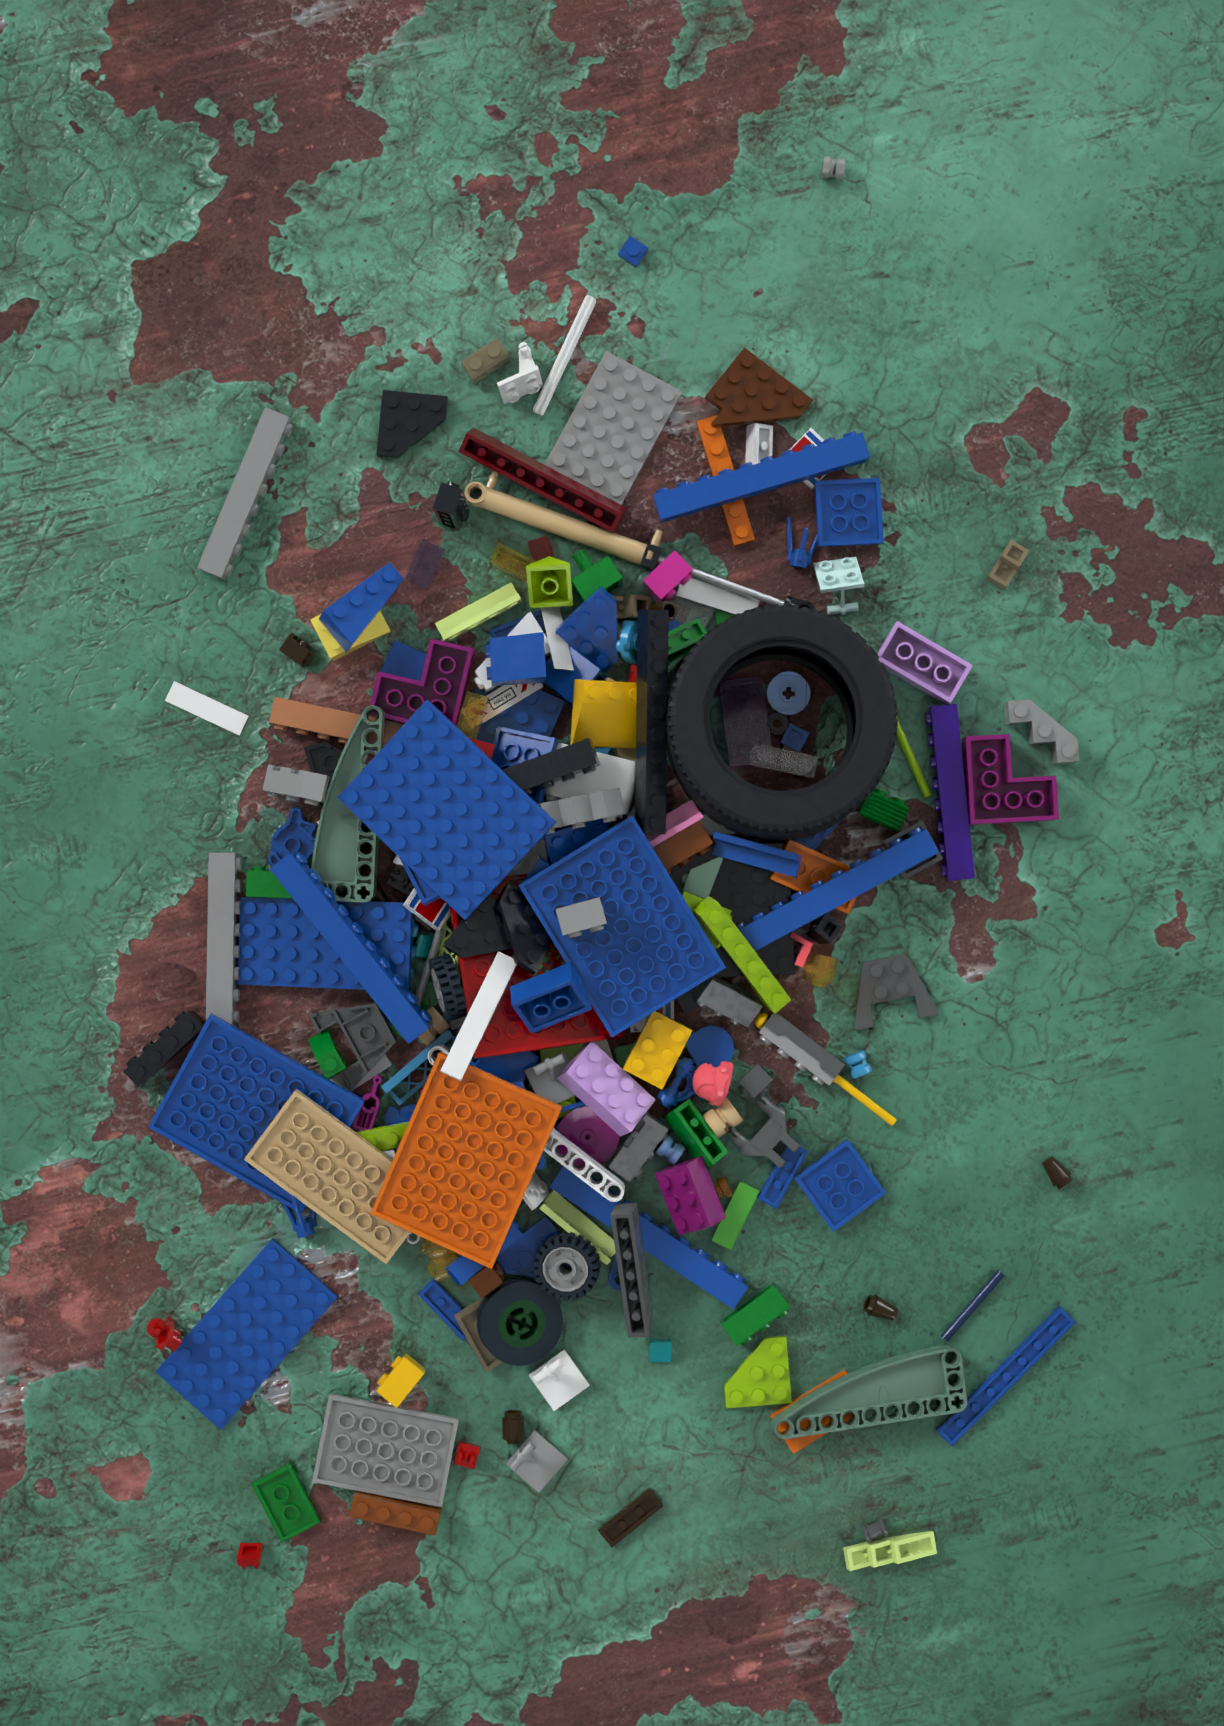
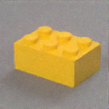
(657, 1049)

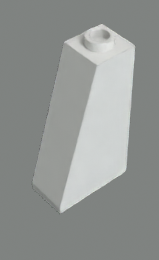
(525, 626)

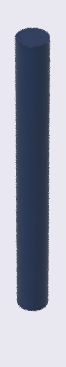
(972, 1306)

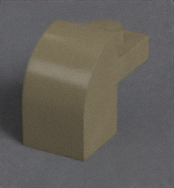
(629, 605)

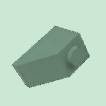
(701, 878)

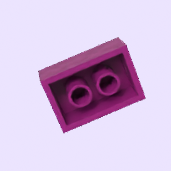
(690, 1195)

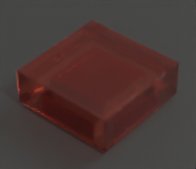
(540, 548)

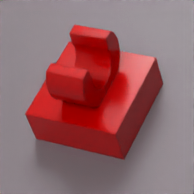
(466, 1454)
(249, 1555)

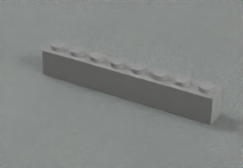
(245, 494)
(222, 936)

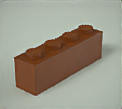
(683, 845)
(395, 1512)

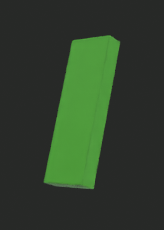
(736, 1214)

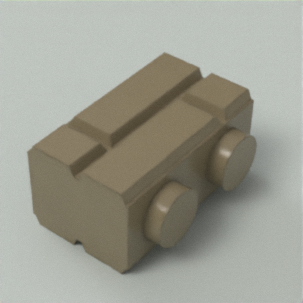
(485, 361)

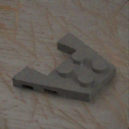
(890, 980)
(366, 1033)

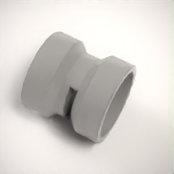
(828, 167)

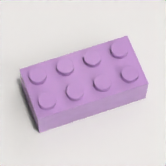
(923, 663)
(606, 1088)

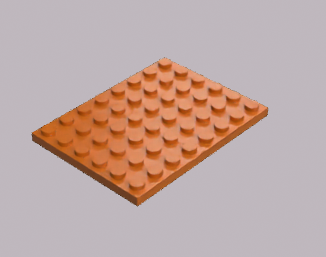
(466, 1161)

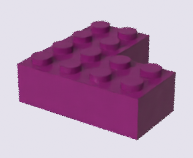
(442, 683)
(992, 791)

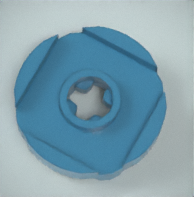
(628, 641)

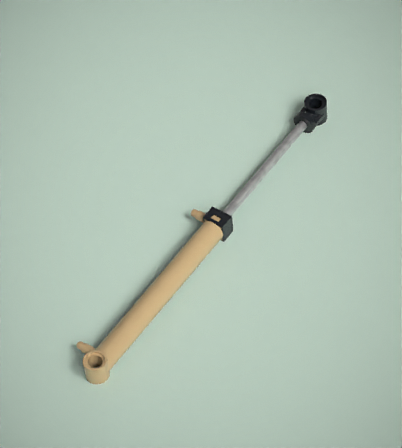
(598, 538)

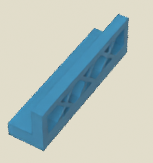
(411, 1066)

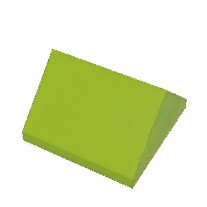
(549, 583)

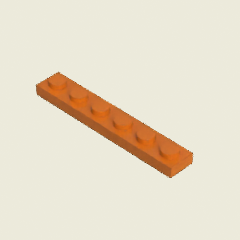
(719, 460)

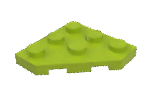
(761, 1377)

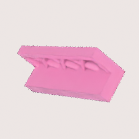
(676, 822)

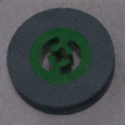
(511, 1345)

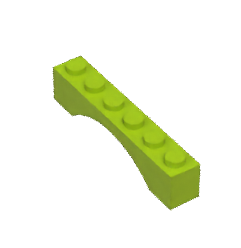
(740, 951)

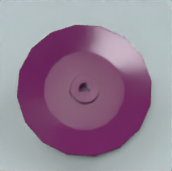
(589, 1134)

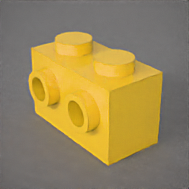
(400, 1380)

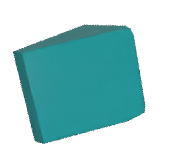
(423, 945)
(660, 1350)

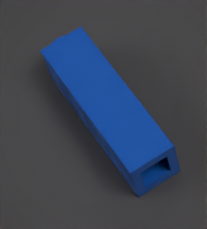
(463, 1268)

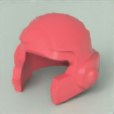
(713, 1082)

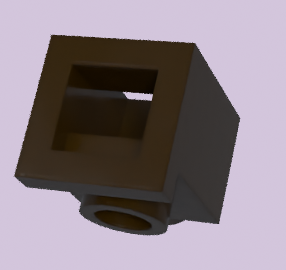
(297, 651)

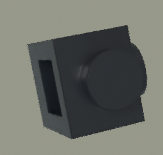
(821, 927)

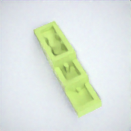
(890, 1550)

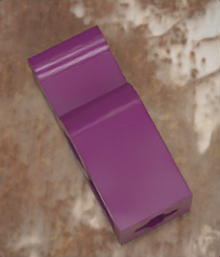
(373, 1111)

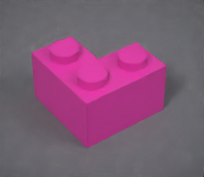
(666, 577)

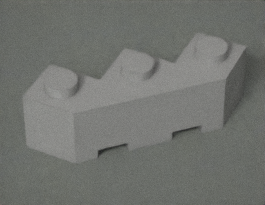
(1043, 730)
(295, 784)
(585, 808)

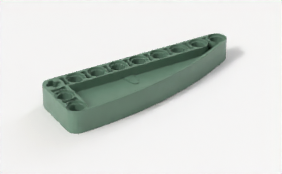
(340, 832)
(893, 1381)

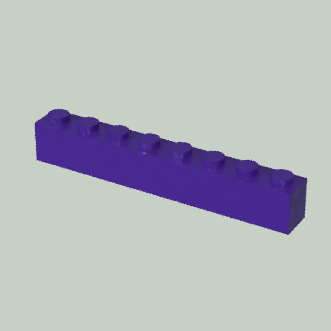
(950, 791)

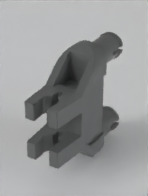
(768, 1137)

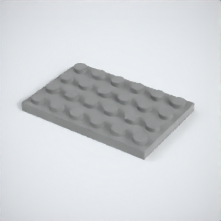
(613, 428)
(385, 1450)

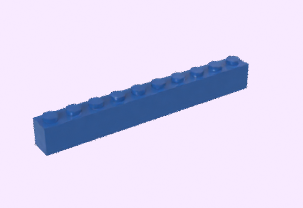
(760, 477)
(839, 889)
(351, 946)
(658, 1241)

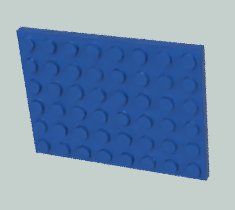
(446, 809)
(651, 937)
(231, 1095)

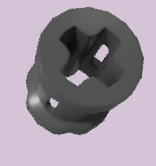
(874, 1529)

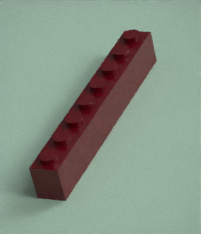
(542, 479)

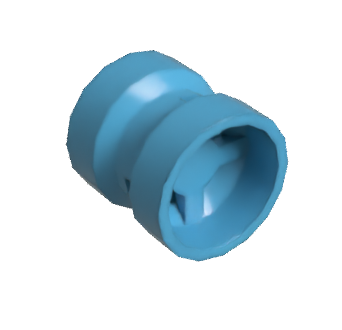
(858, 1069)

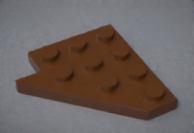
(755, 394)

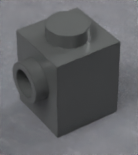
(754, 1081)

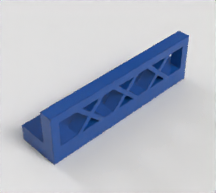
(756, 854)

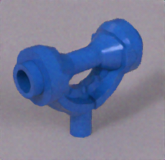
(670, 1095)

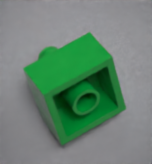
(593, 576)

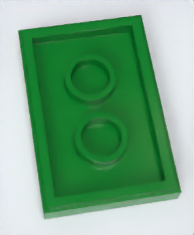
(286, 1502)

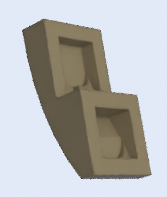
(1007, 564)

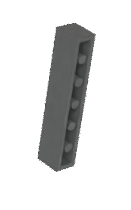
(632, 1270)

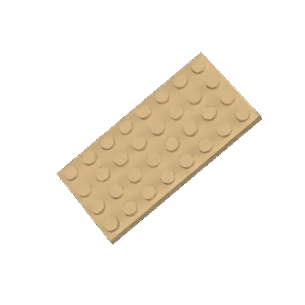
(328, 1171)

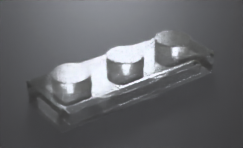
(783, 760)

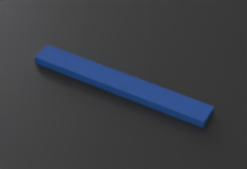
(1006, 1374)

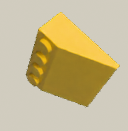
(604, 713)

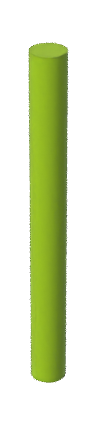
(912, 761)

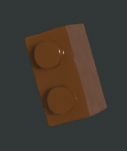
(487, 1279)

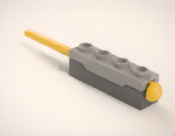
(812, 1057)

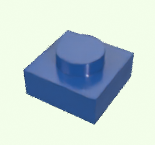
(633, 251)
(794, 737)

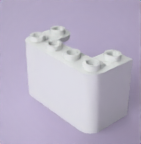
(611, 774)

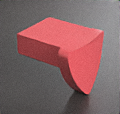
(804, 950)

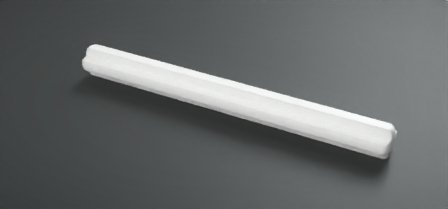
(564, 355)

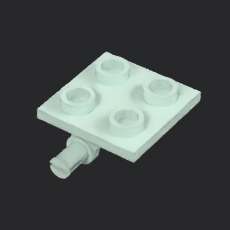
(839, 576)

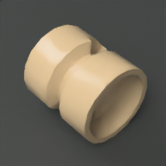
(439, 1027)
(722, 1118)

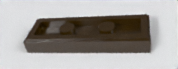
(630, 1517)

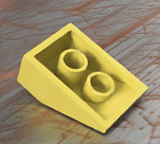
(374, 630)

